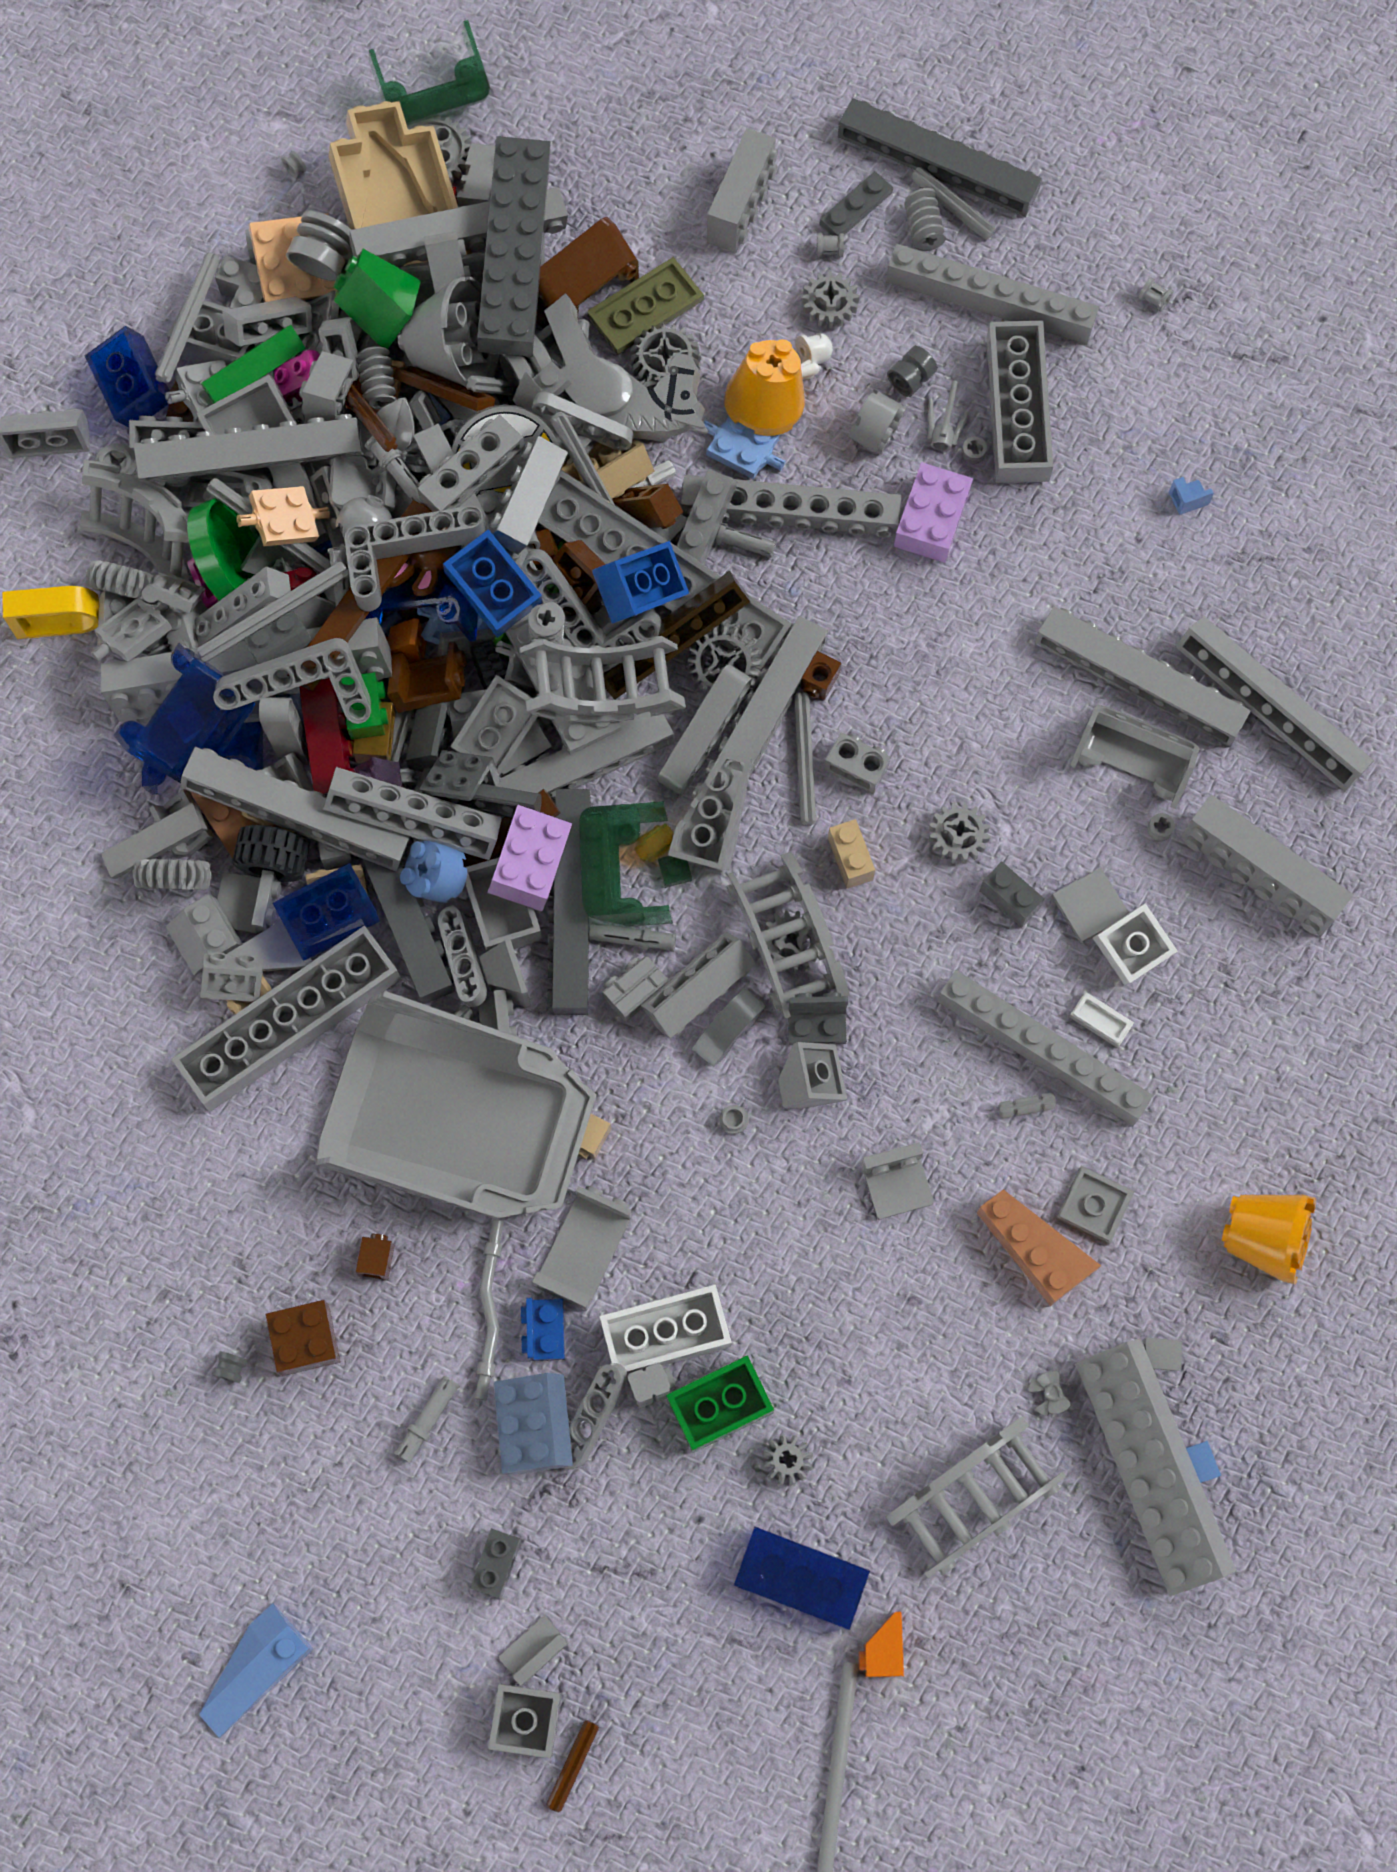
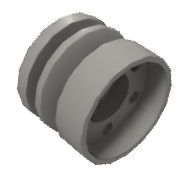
(320, 245)

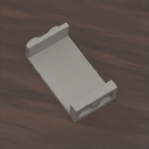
(584, 1247)

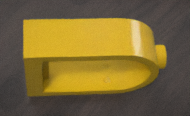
(50, 611)

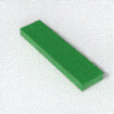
(253, 364)

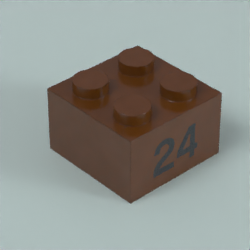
(302, 1338)

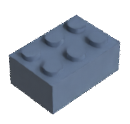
(533, 1423)

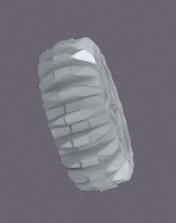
(672, 342)
(118, 579)
(744, 646)
(172, 874)

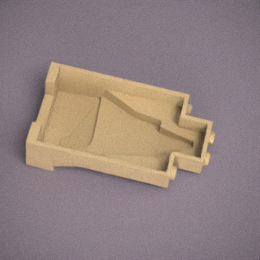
(389, 170)

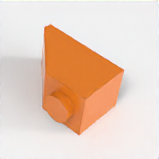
(407, 639)
(884, 1650)

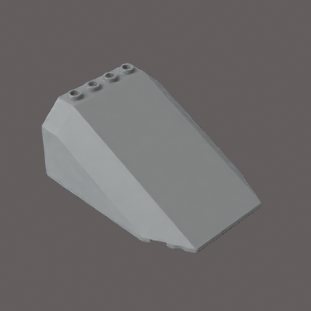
(454, 1111)

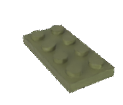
(643, 303)

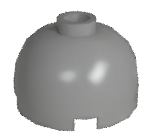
(362, 511)

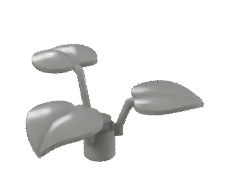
(399, 420)

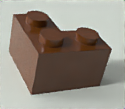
(576, 564)

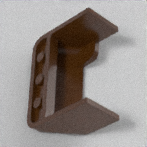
(586, 267)

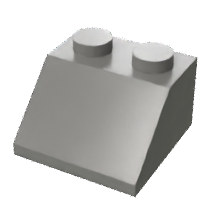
(202, 930)

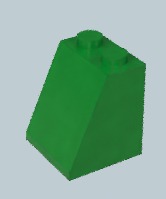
(376, 296)

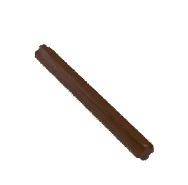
(370, 420)

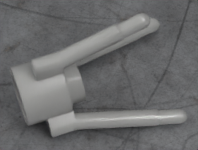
(942, 436)

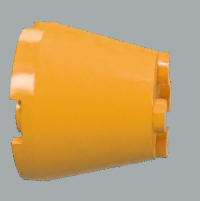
(767, 389)
(1270, 1232)

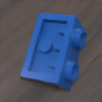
(544, 1329)

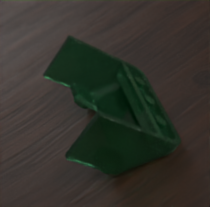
(467, 90)
(600, 836)

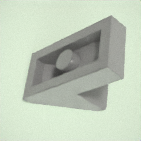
(548, 380)

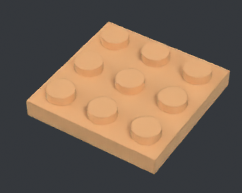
(276, 273)

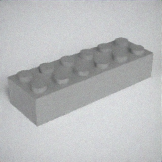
(1019, 402)
(1266, 866)

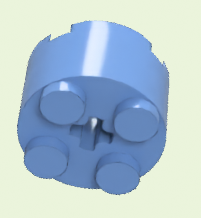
(434, 871)

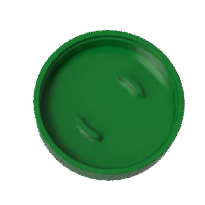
(219, 546)

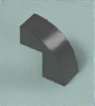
(728, 1026)

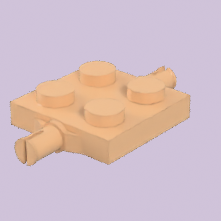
(283, 516)

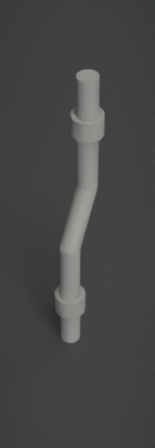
(486, 1368)

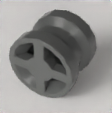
(229, 1367)

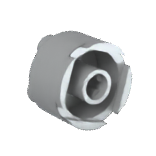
(877, 422)

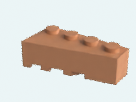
(1037, 1248)

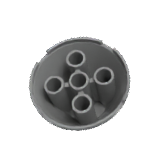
(445, 334)

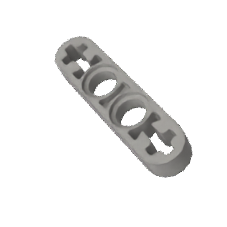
(583, 421)
(461, 956)
(589, 1414)

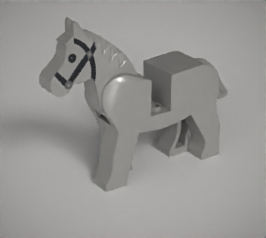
(611, 390)

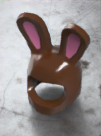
(428, 566)

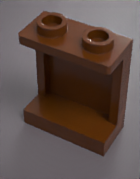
(427, 680)

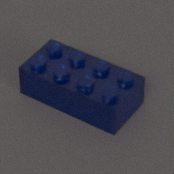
(801, 1578)

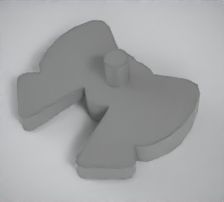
(1051, 1385)

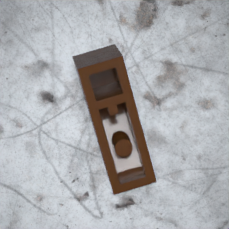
(650, 505)

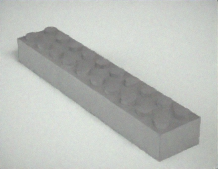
(142, 684)

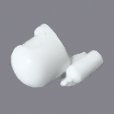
(813, 351)

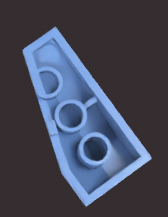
(257, 1665)

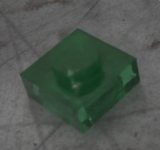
(674, 871)

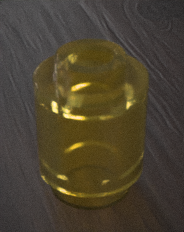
(654, 843)

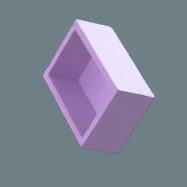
(933, 512)
(529, 858)

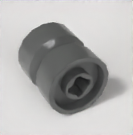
(913, 369)

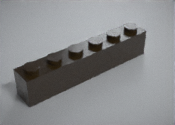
(686, 626)

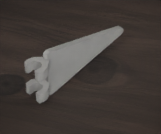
(275, 950)

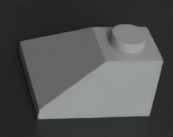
(503, 972)
(811, 1076)

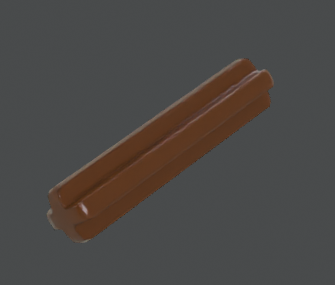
(572, 1766)

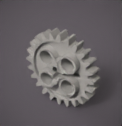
(453, 144)

